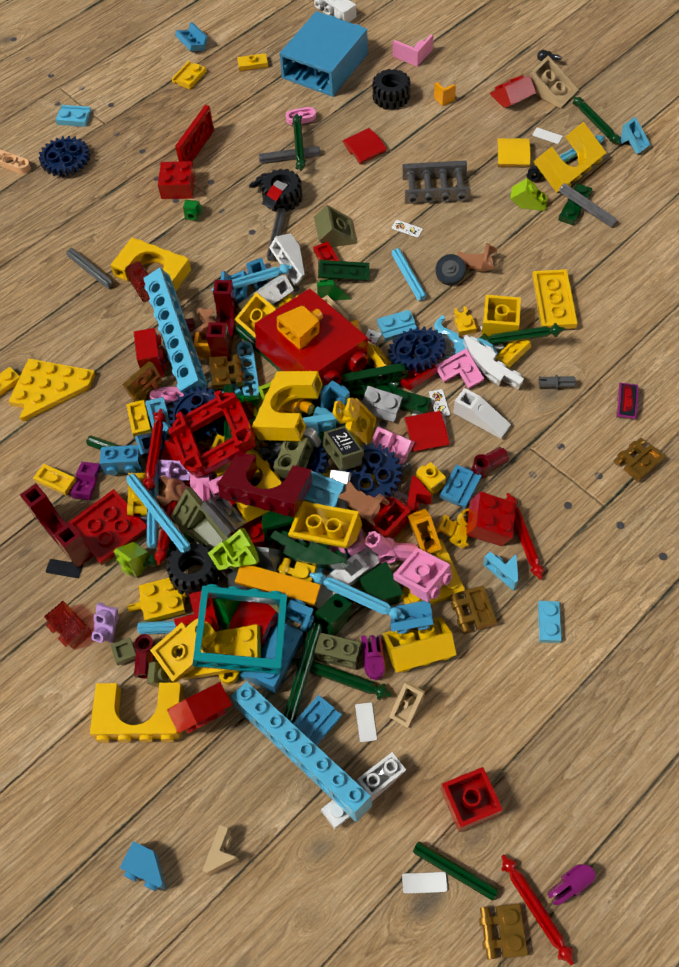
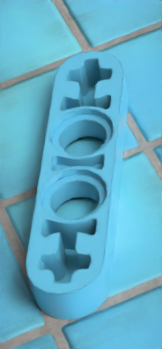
(248, 371)

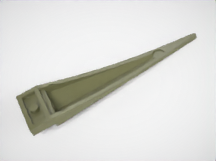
(198, 525)

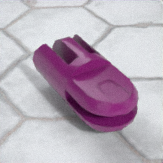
(373, 656)
(573, 882)

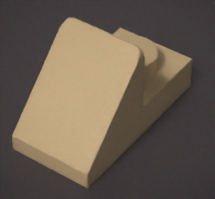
(217, 859)

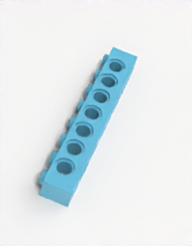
(174, 331)
(302, 752)

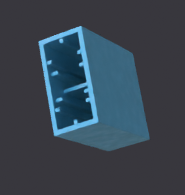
(324, 53)

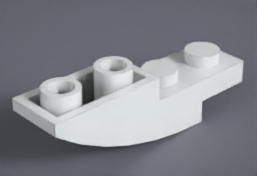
(485, 361)
(360, 566)
(373, 781)

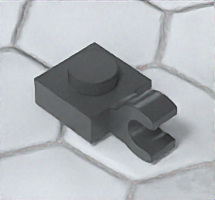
(272, 451)

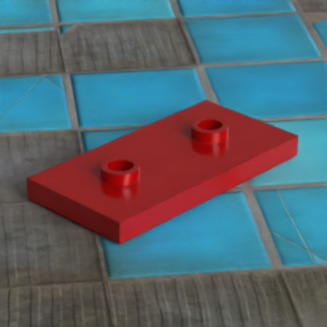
(195, 136)

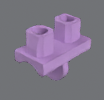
(172, 469)
(105, 623)

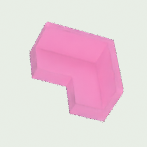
(413, 55)

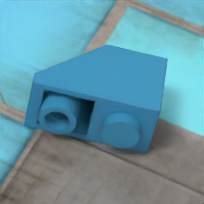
(145, 865)

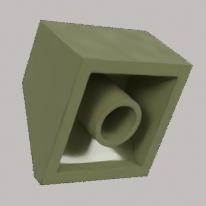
(334, 227)

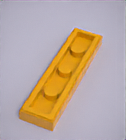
(272, 581)

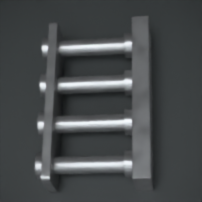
(440, 171)

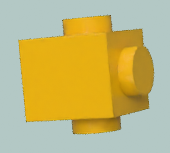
(431, 478)

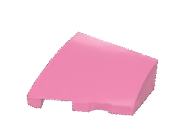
(395, 442)

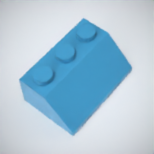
(292, 643)

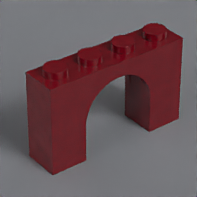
(221, 333)
(281, 499)
(63, 534)

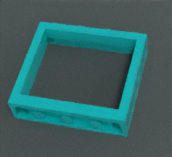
(233, 662)

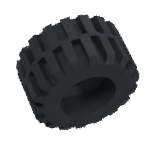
(391, 89)
(291, 194)
(181, 561)

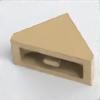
(407, 704)

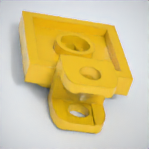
(357, 419)
(182, 638)

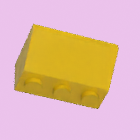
(326, 525)
(419, 646)

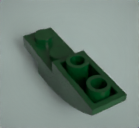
(312, 554)

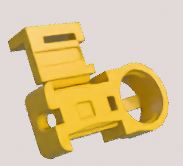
(455, 529)

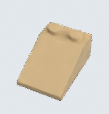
(552, 83)

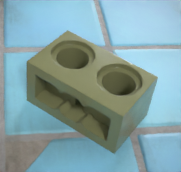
(291, 454)
(338, 651)

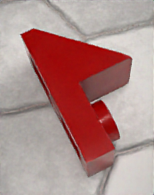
(417, 495)

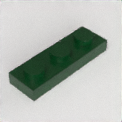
(572, 210)
(343, 270)

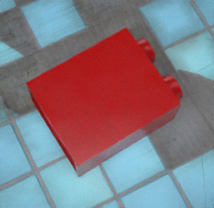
(332, 352)

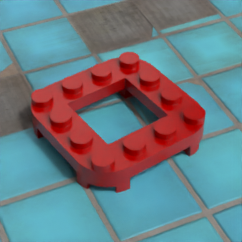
(242, 434)

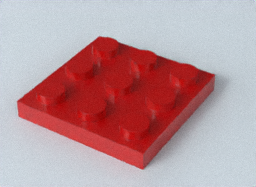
(107, 526)

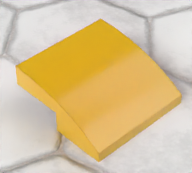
(513, 152)

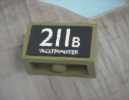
(343, 448)

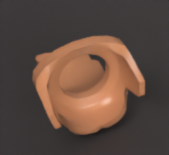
(479, 262)
(204, 317)
(172, 489)
(365, 505)

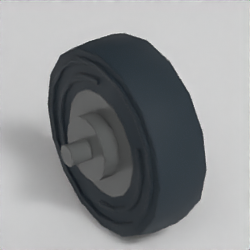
(450, 269)

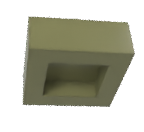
(123, 651)
(156, 674)

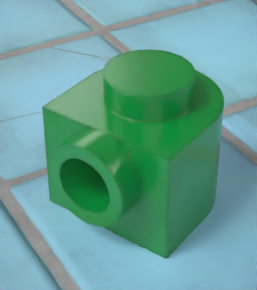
(192, 209)

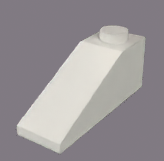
(288, 252)

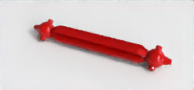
(154, 450)
(164, 539)
(527, 544)
(564, 952)

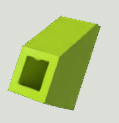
(528, 196)
(131, 558)

